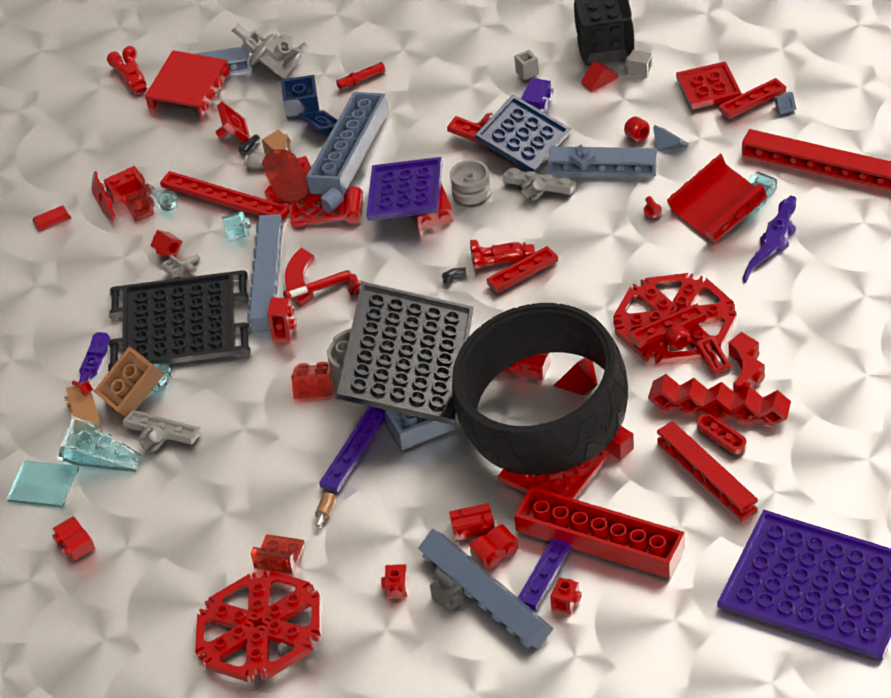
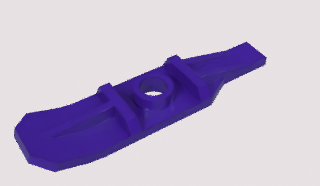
(95, 353)

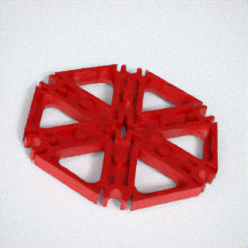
(661, 307)
(258, 638)

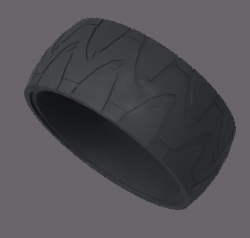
(531, 332)

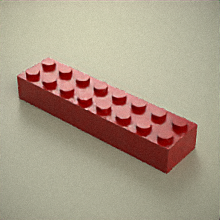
(600, 531)

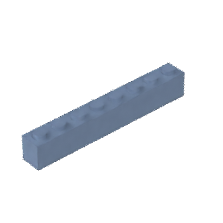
(265, 269)
(486, 589)

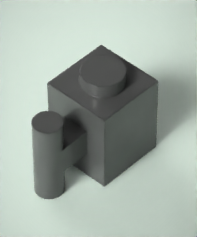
(446, 591)

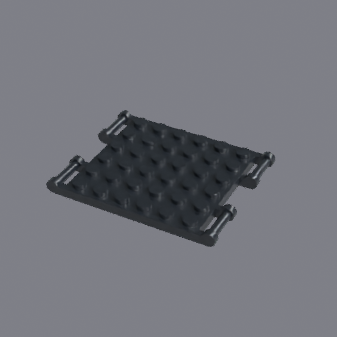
(181, 318)

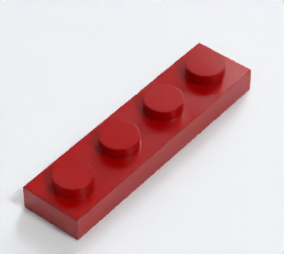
(752, 98)
(522, 269)

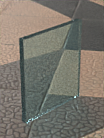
(43, 484)

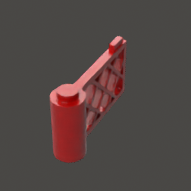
(349, 209)

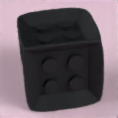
(604, 30)

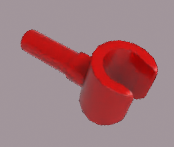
(84, 387)

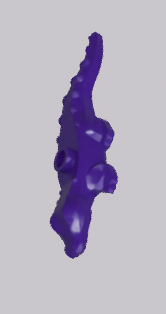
(775, 236)

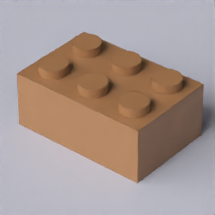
(128, 382)

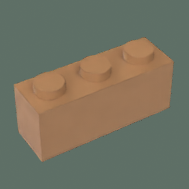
(82, 406)

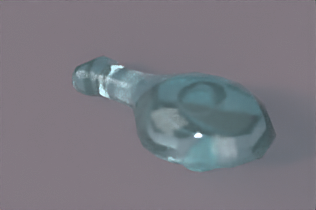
(166, 199)

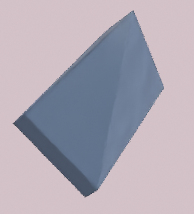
(667, 140)

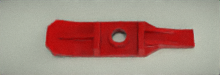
(102, 197)

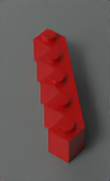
(719, 400)

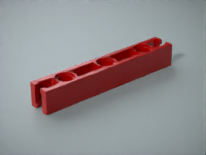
(707, 471)

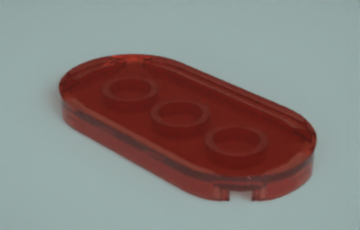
(286, 177)

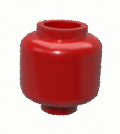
(637, 129)

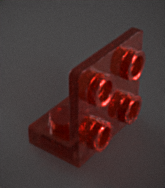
(139, 202)
(311, 380)
(277, 554)

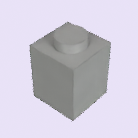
(639, 63)
(526, 65)

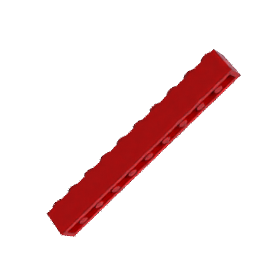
(817, 158)

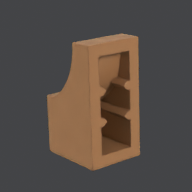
(276, 141)

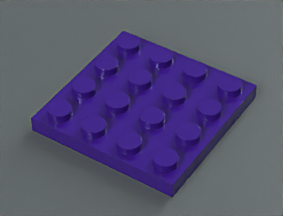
(404, 188)

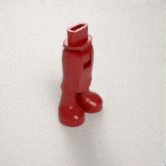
(130, 71)
(499, 254)

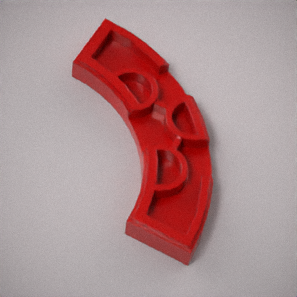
(294, 274)

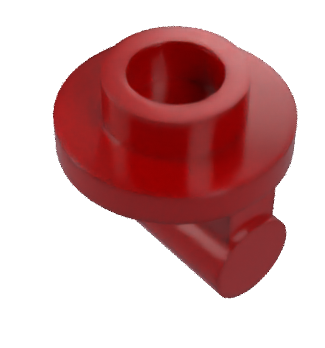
(652, 209)
(353, 284)

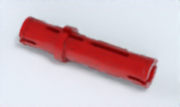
(355, 78)

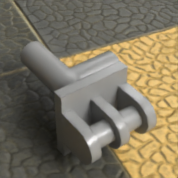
(175, 267)

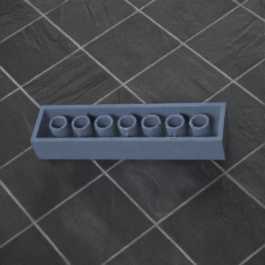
(348, 143)

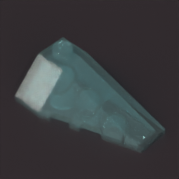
(92, 448)

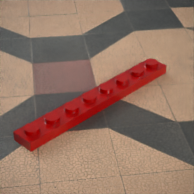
(222, 195)

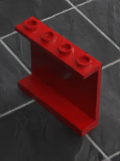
(188, 81)
(716, 199)

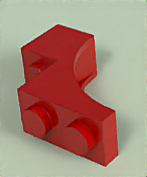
(746, 352)

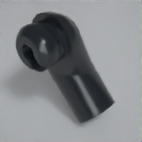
(249, 145)
(452, 273)

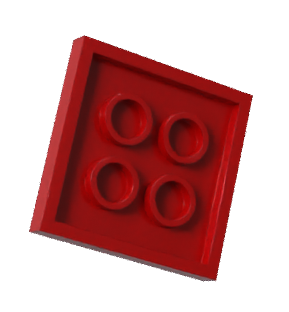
(708, 85)

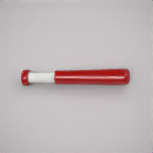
(326, 282)

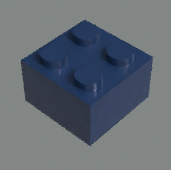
(299, 95)

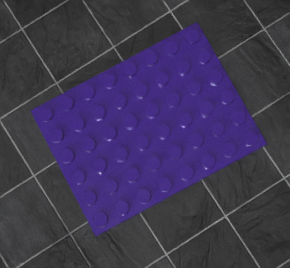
(814, 584)

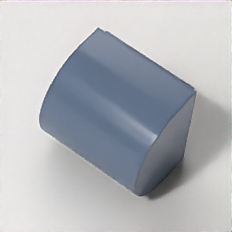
(331, 200)

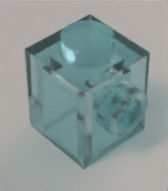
(236, 226)

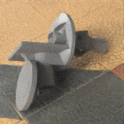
(270, 51)

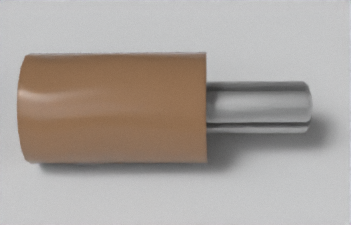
(324, 508)

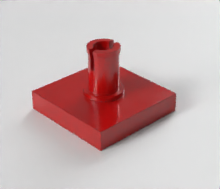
(232, 123)

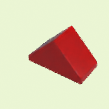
(598, 76)

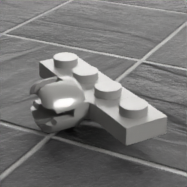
(535, 184)
(158, 429)

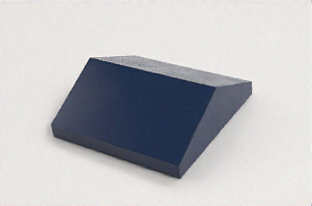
(319, 120)

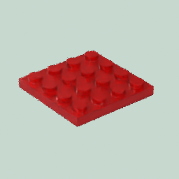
(566, 483)

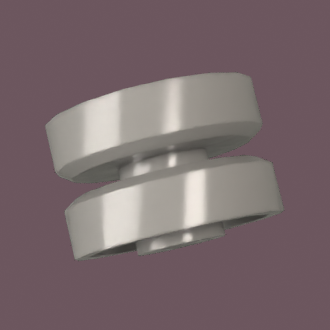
(470, 182)

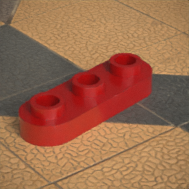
(714, 428)

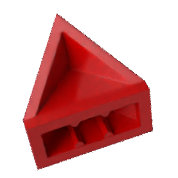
(579, 379)

